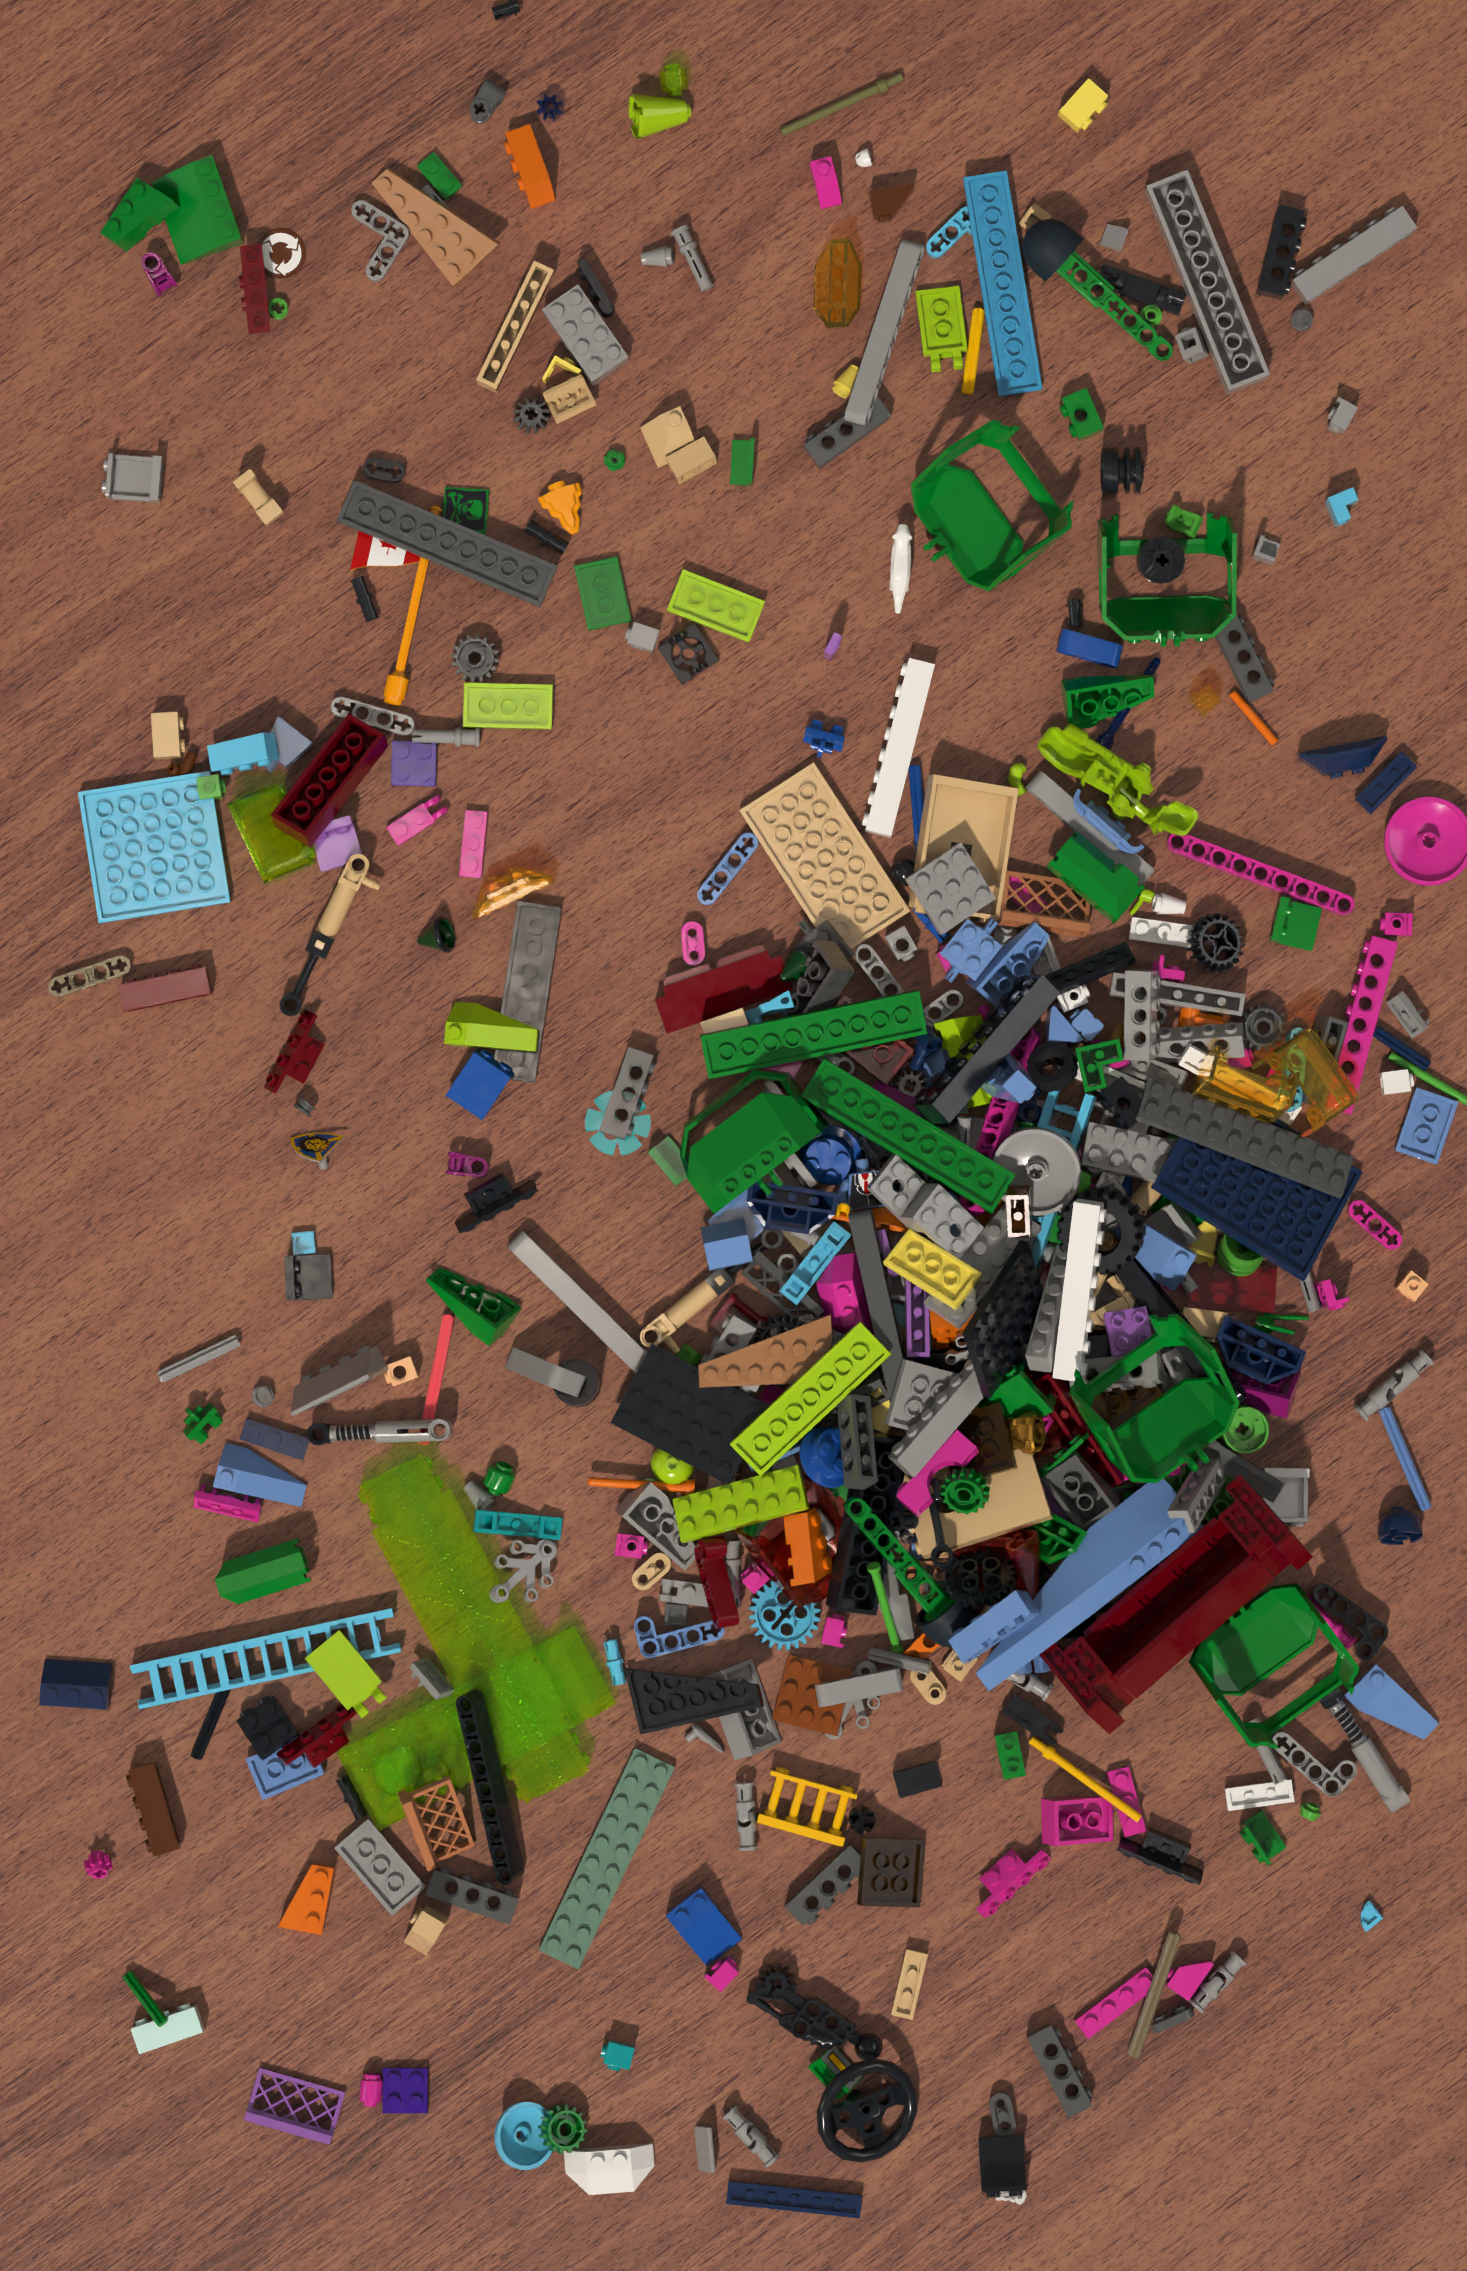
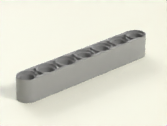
(1062, 806)

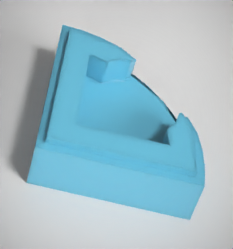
(1369, 1916)

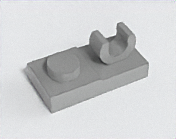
(1407, 1015)
(431, 1678)

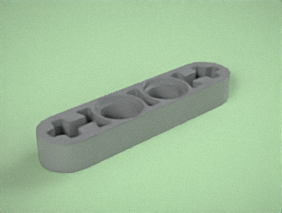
(374, 712)

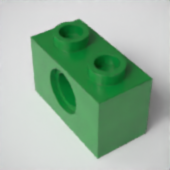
(1081, 402)
(1009, 1754)

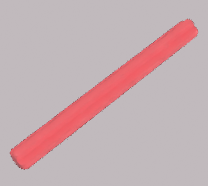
(437, 1370)

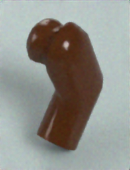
(184, 767)

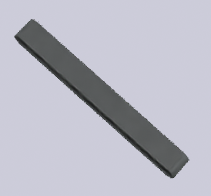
(877, 1293)

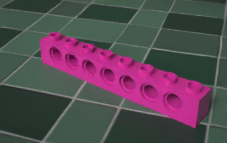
(1386, 950)

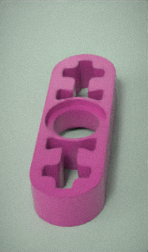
(1383, 1241)

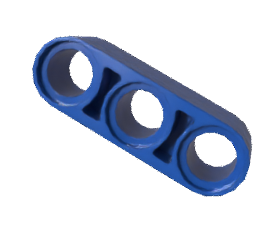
(1089, 648)

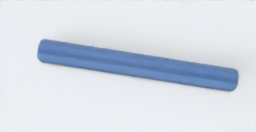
(1405, 1458)

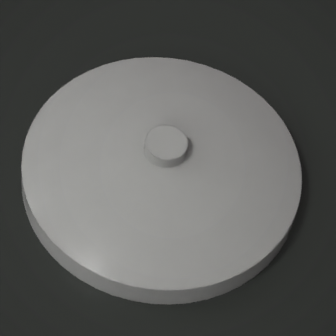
(1045, 1163)

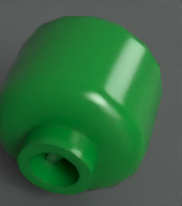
(499, 1478)

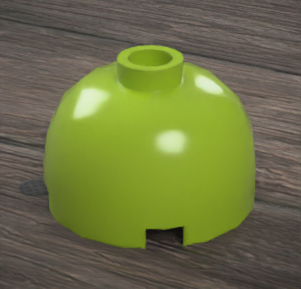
(669, 1468)

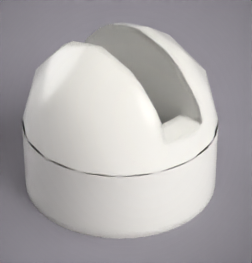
(863, 158)

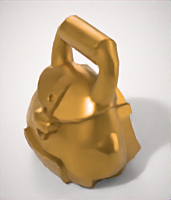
(1027, 1432)

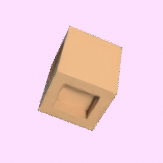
(1411, 1286)
(411, 1372)

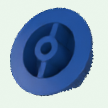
(831, 1155)
(823, 1457)

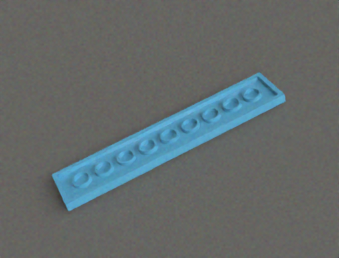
(1002, 283)

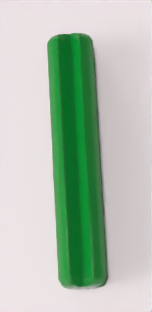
(145, 1998)

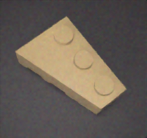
(426, 1928)

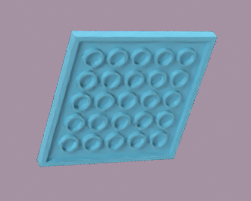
(153, 848)

